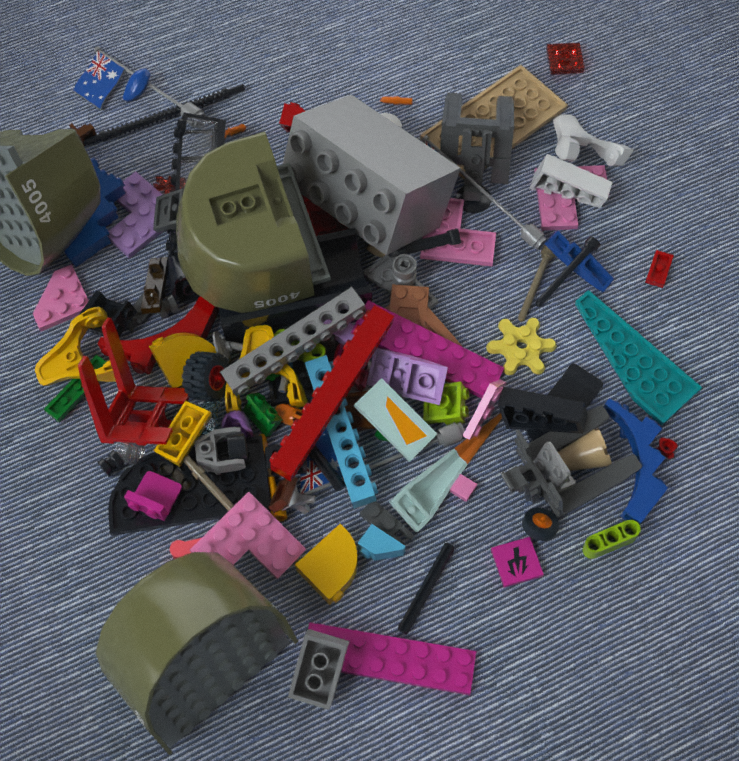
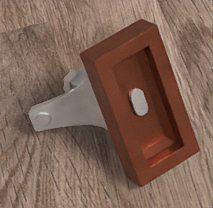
(287, 496)

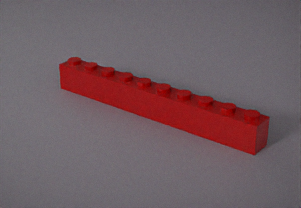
(331, 394)

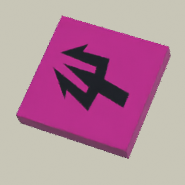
(516, 562)

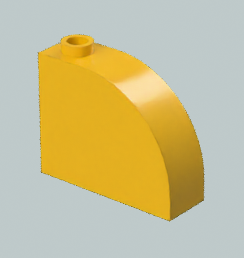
(174, 351)
(330, 565)

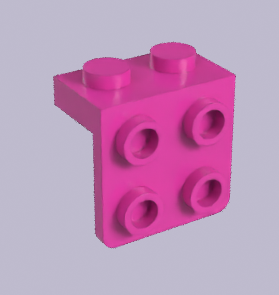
(154, 495)

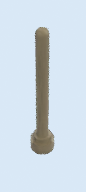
(546, 255)

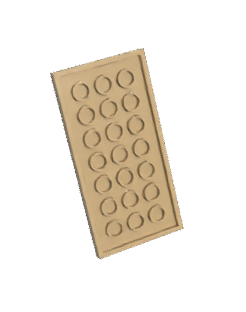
(533, 108)

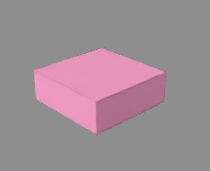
(463, 487)

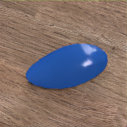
(136, 85)

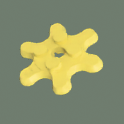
(516, 356)

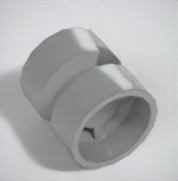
(404, 270)

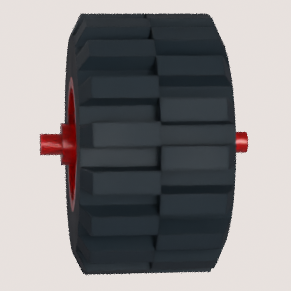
(203, 376)

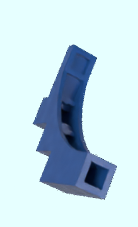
(94, 234)
(640, 435)

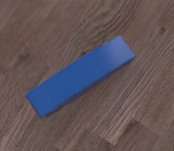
(588, 269)

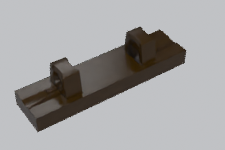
(155, 285)

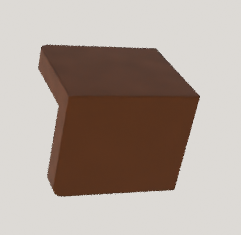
(84, 131)

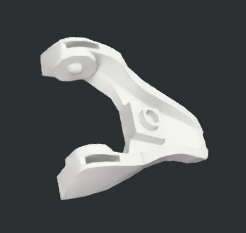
(572, 135)

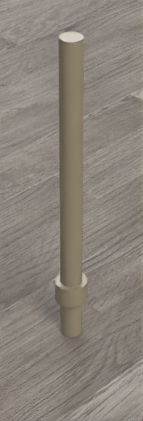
(199, 473)

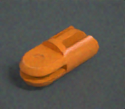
(288, 413)

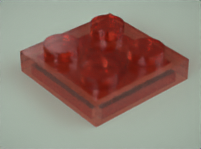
(565, 58)

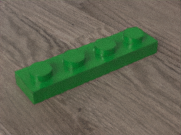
(70, 395)

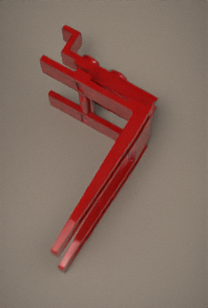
(120, 421)

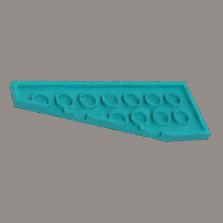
(644, 371)

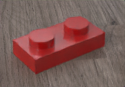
(659, 269)

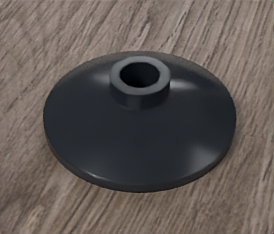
(475, 206)

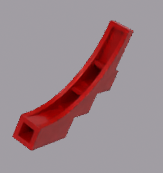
(197, 322)

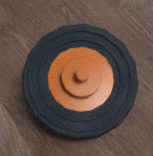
(540, 524)

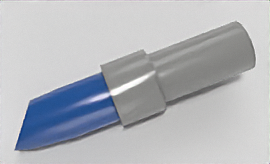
(284, 382)

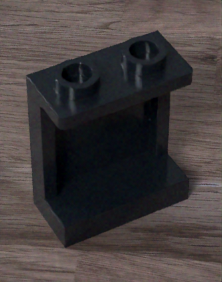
(120, 313)

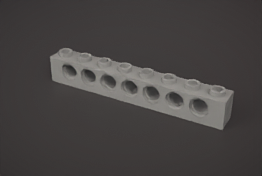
(298, 331)

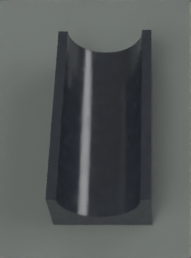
(345, 271)

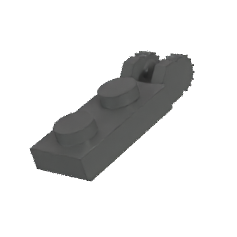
(381, 518)

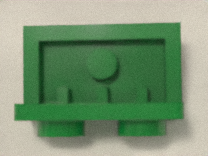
(262, 413)

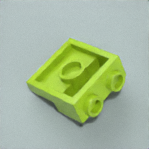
(451, 407)

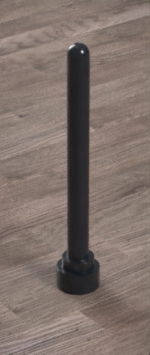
(591, 245)

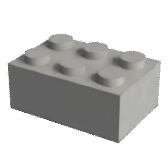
(318, 669)

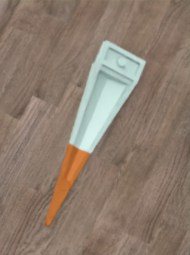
(425, 493)

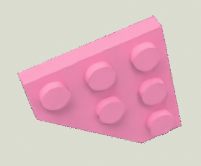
(61, 299)
(484, 408)

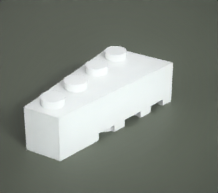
(570, 182)

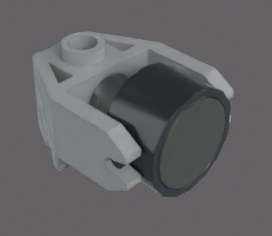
(207, 450)

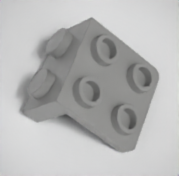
(554, 468)

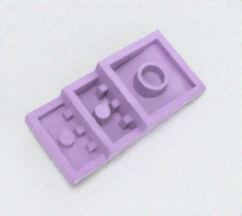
(408, 375)

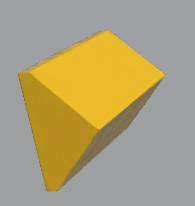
(186, 430)

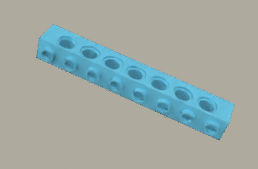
(358, 494)

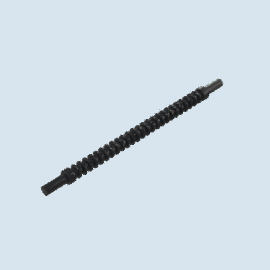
(225, 93)

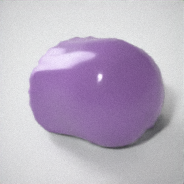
(237, 419)

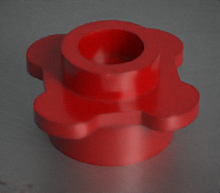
(666, 442)

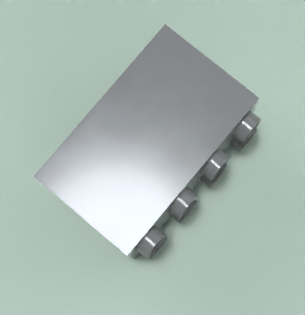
(369, 173)

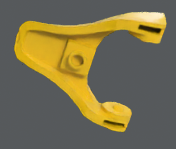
(253, 339)
(63, 359)

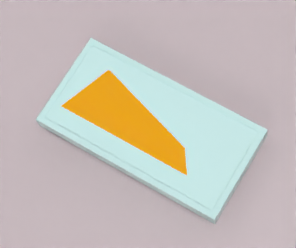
(395, 419)

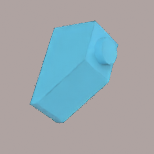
(379, 545)

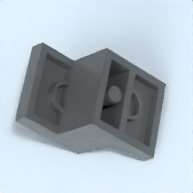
(166, 210)

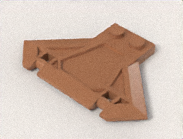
(412, 304)

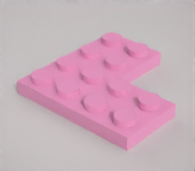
(558, 212)
(475, 245)
(254, 530)

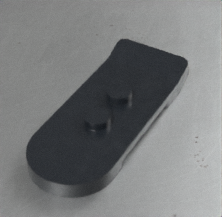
(574, 385)

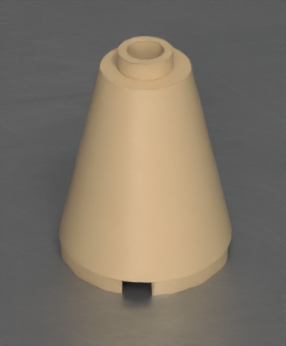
(586, 452)

